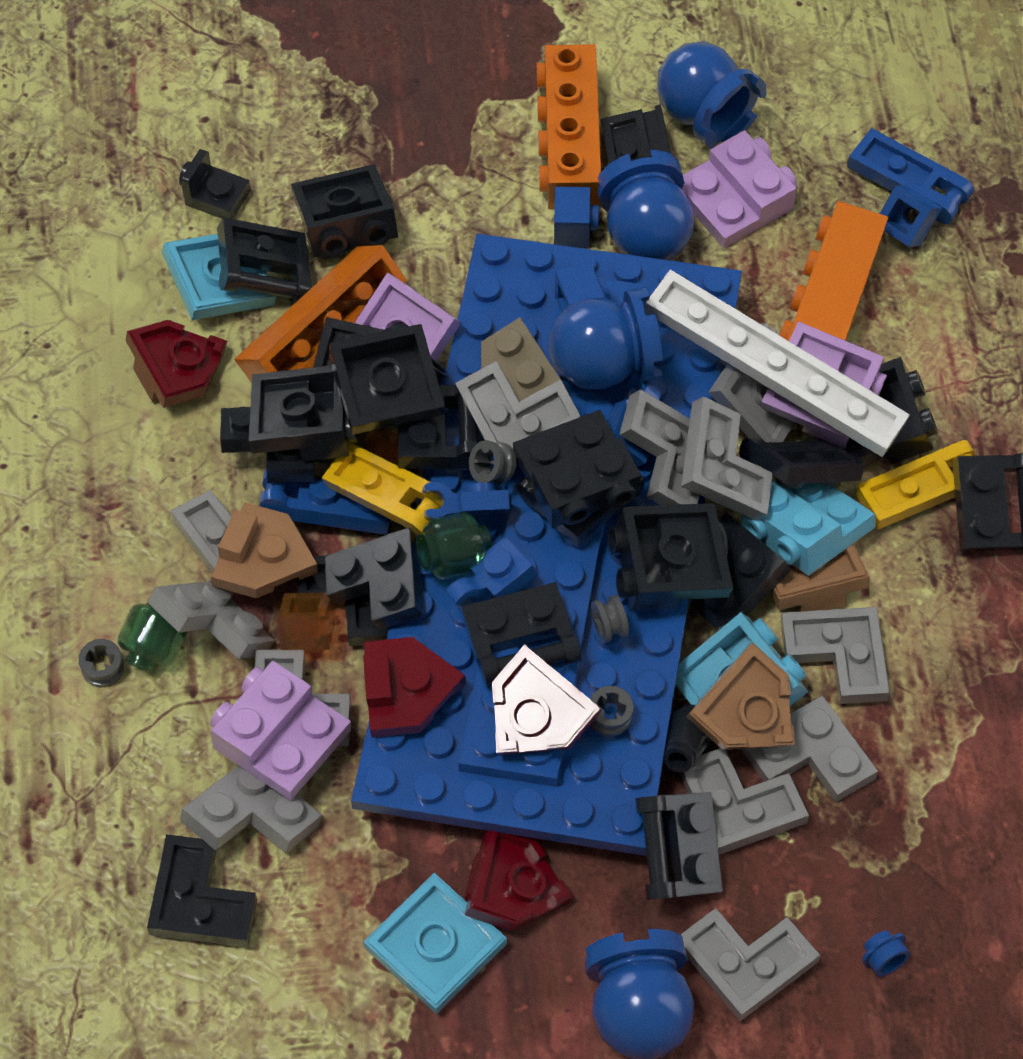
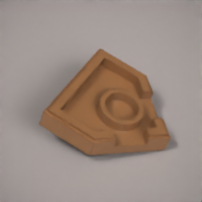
(261, 552)
(825, 587)
(747, 705)

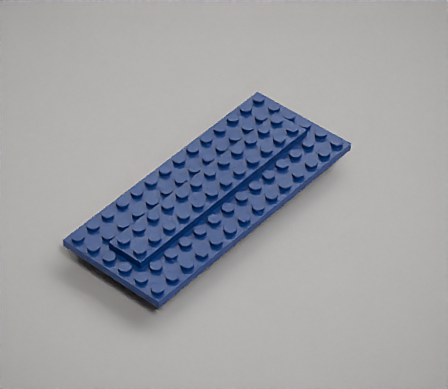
(453, 764)

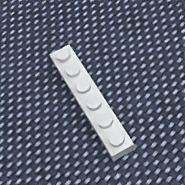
(776, 363)

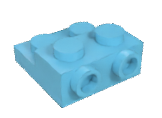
(810, 524)
(713, 657)

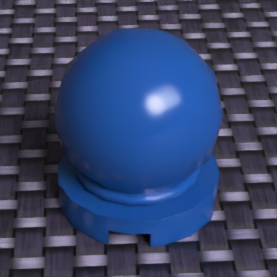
(708, 91)
(647, 205)
(603, 342)
(641, 998)

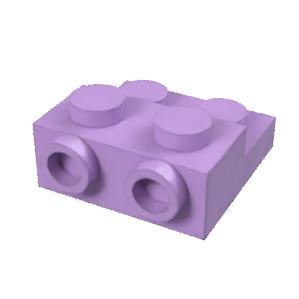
(739, 189)
(400, 304)
(839, 354)
(278, 729)

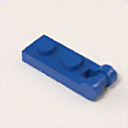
(897, 165)
(321, 506)

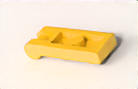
(912, 485)
(381, 487)

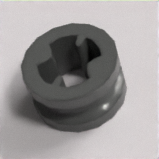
(503, 462)
(610, 619)
(91, 652)
(624, 704)

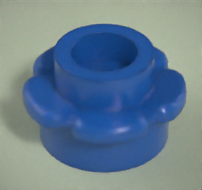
(885, 953)

